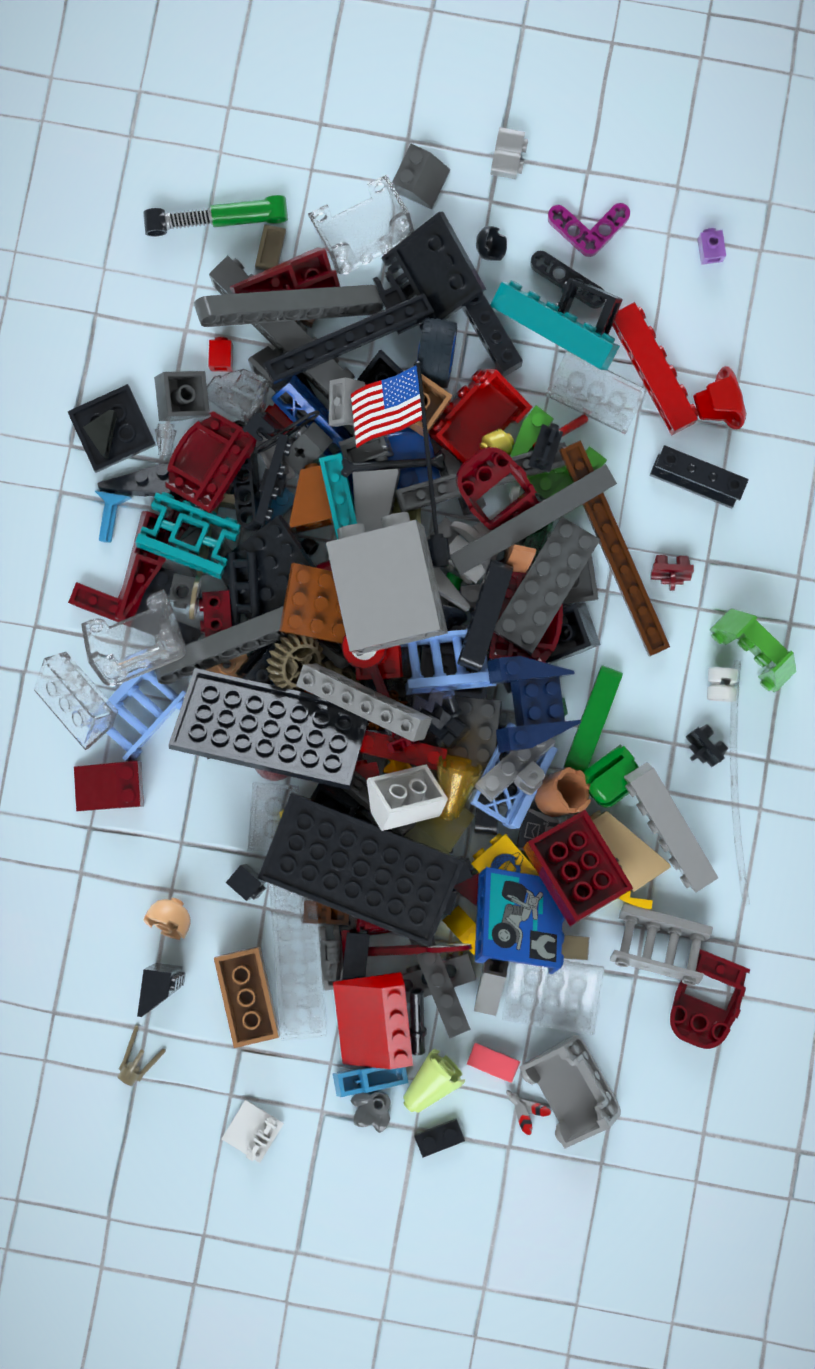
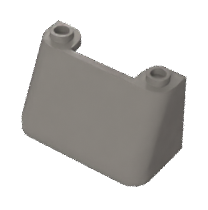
(573, 1090)

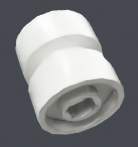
(719, 692)

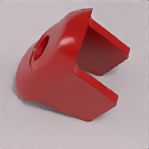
(722, 400)

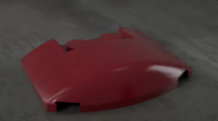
(208, 460)
(502, 648)

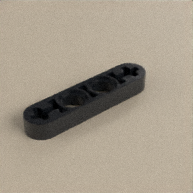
(569, 273)

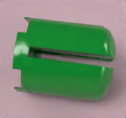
(608, 774)

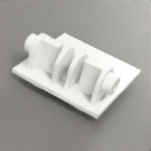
(252, 1131)

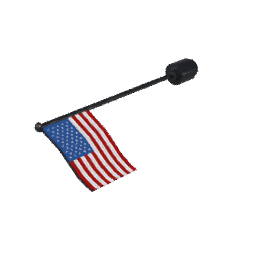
(390, 408)

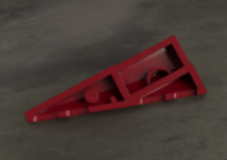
(301, 272)
(143, 564)

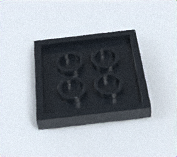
(130, 432)

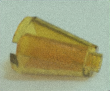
(457, 781)

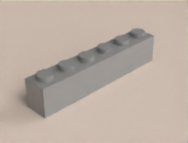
(671, 827)

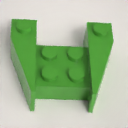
(547, 483)
(755, 638)

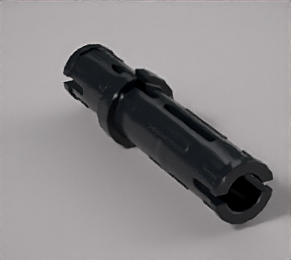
(417, 1028)

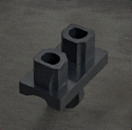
(704, 748)

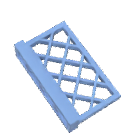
(521, 802)

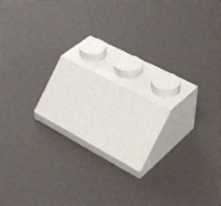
(405, 797)

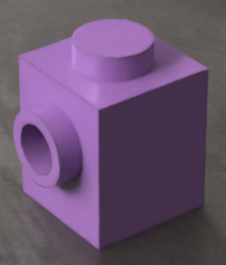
(711, 246)

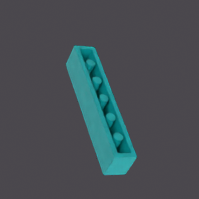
(554, 325)

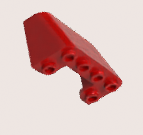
(478, 410)

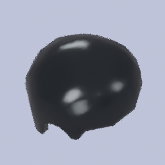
(491, 244)

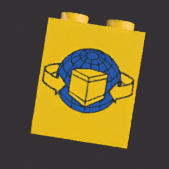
(502, 855)

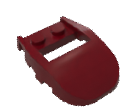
(482, 473)
(700, 1021)

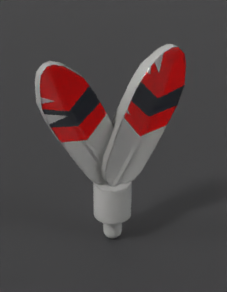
(524, 1106)

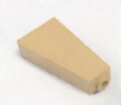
(637, 859)

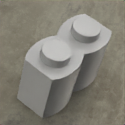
(508, 153)

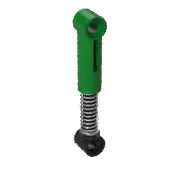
(270, 210)

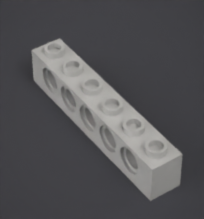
(364, 702)

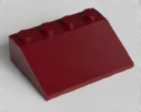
(577, 867)

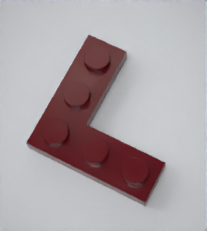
(100, 602)

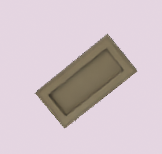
(270, 247)

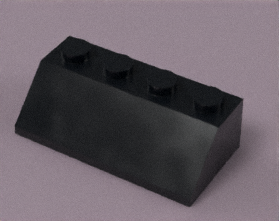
(158, 984)

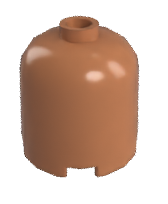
(563, 793)

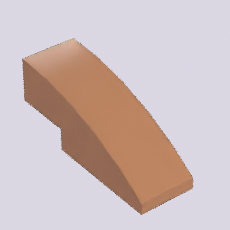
(519, 557)

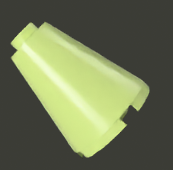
(432, 1082)

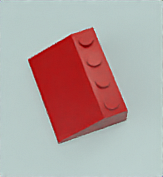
(373, 1021)

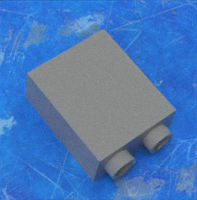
(386, 584)

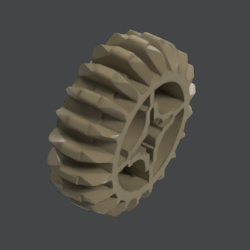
(290, 657)

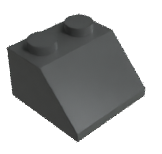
(420, 176)
(181, 395)

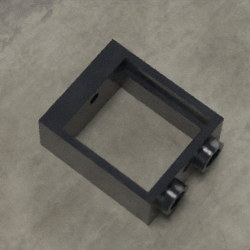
(608, 312)

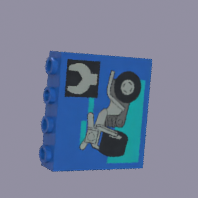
(517, 920)

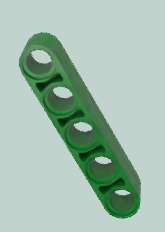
(593, 719)

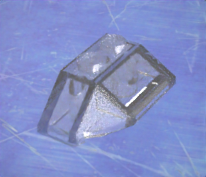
(239, 393)

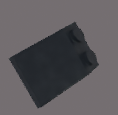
(576, 633)

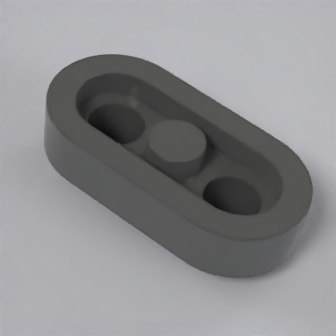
(334, 653)

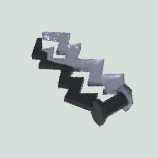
(437, 696)

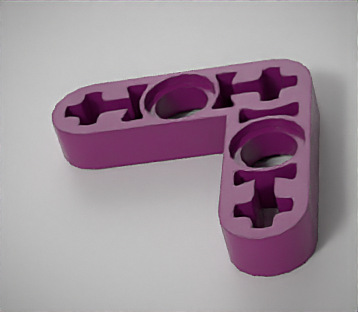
(591, 235)

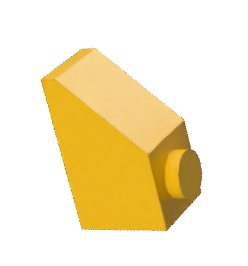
(462, 927)

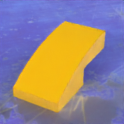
(643, 903)

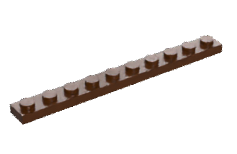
(617, 555)

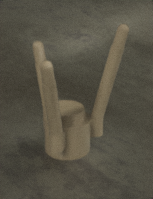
(130, 1072)

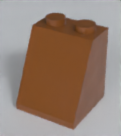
(311, 502)

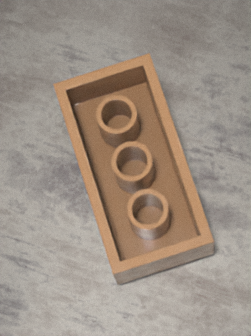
(247, 997)

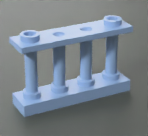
(440, 681)
(132, 689)

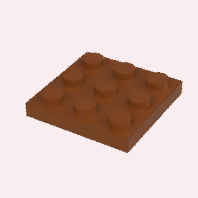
(312, 605)

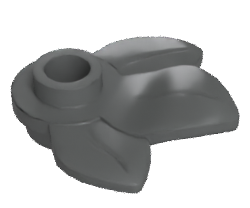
(369, 1112)

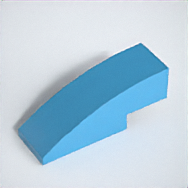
(367, 1080)

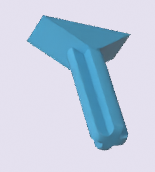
(109, 514)

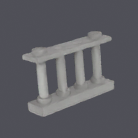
(676, 928)

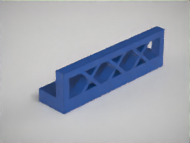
(309, 403)

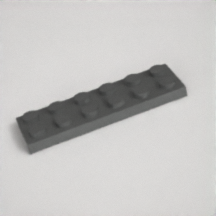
(546, 585)

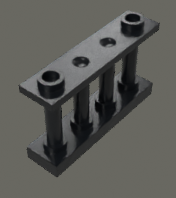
(698, 477)

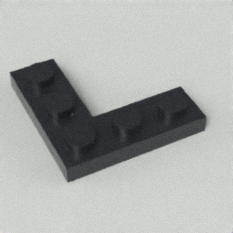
(161, 581)

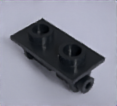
(546, 447)

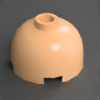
(169, 917)

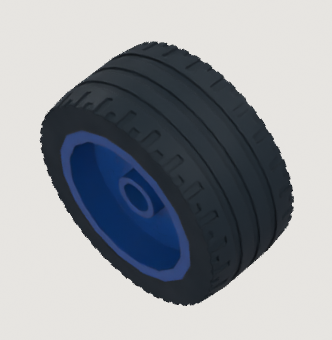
(437, 350)

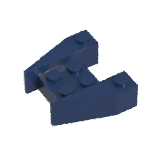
(535, 701)

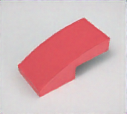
(493, 1062)

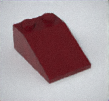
(108, 786)

